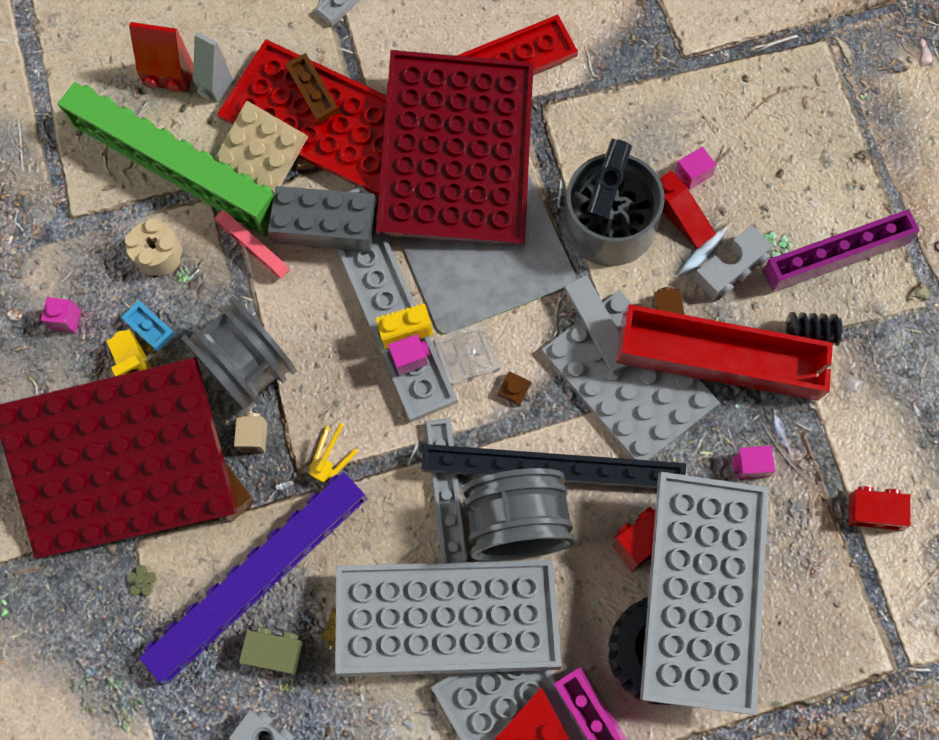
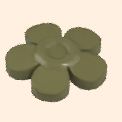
(141, 581)

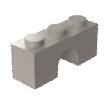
(718, 278)

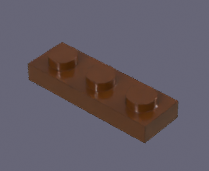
(312, 88)

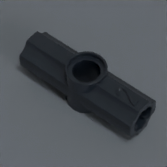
(613, 163)

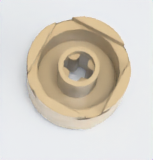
(154, 248)

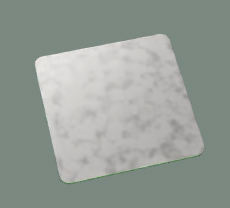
(481, 280)

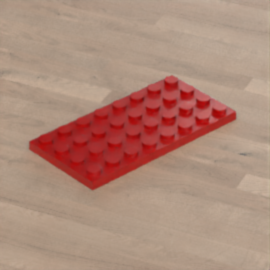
(343, 144)

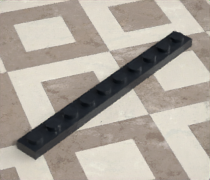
(576, 468)

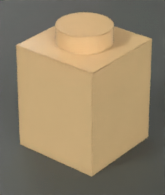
(250, 433)

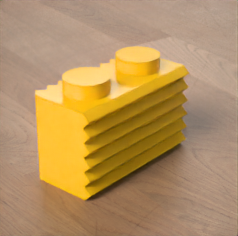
(404, 324)

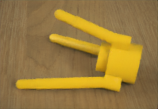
(320, 467)

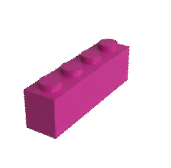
(588, 707)

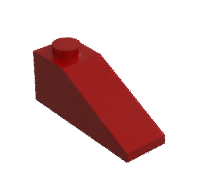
(685, 212)

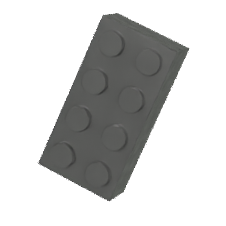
(323, 218)

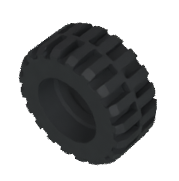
(623, 648)

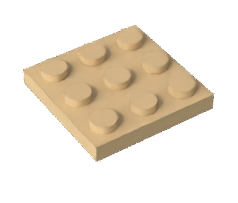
(261, 146)

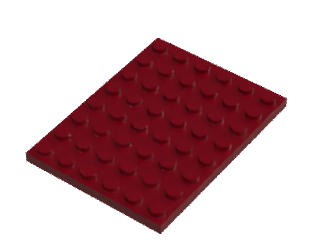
(456, 148)
(115, 458)

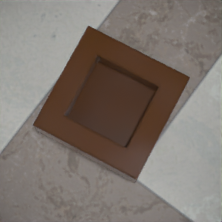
(514, 388)

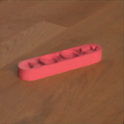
(251, 244)

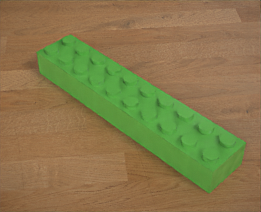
(168, 157)

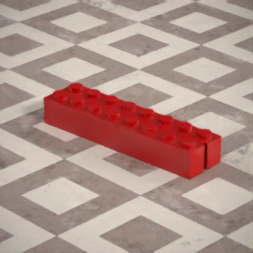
(724, 352)

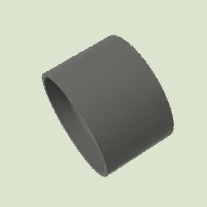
(639, 187)

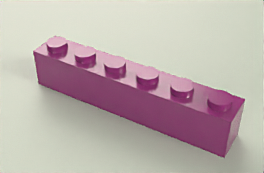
(841, 250)

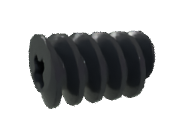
(815, 326)

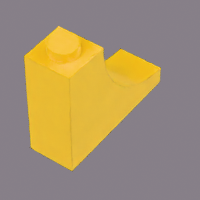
(127, 353)

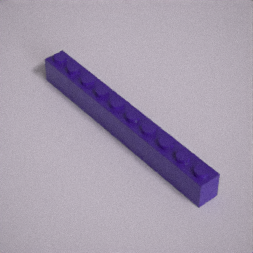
(252, 579)

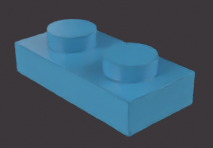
(148, 325)

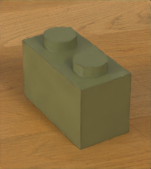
(272, 651)

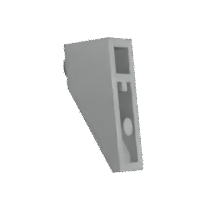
(210, 68)

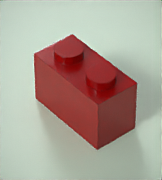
(879, 509)

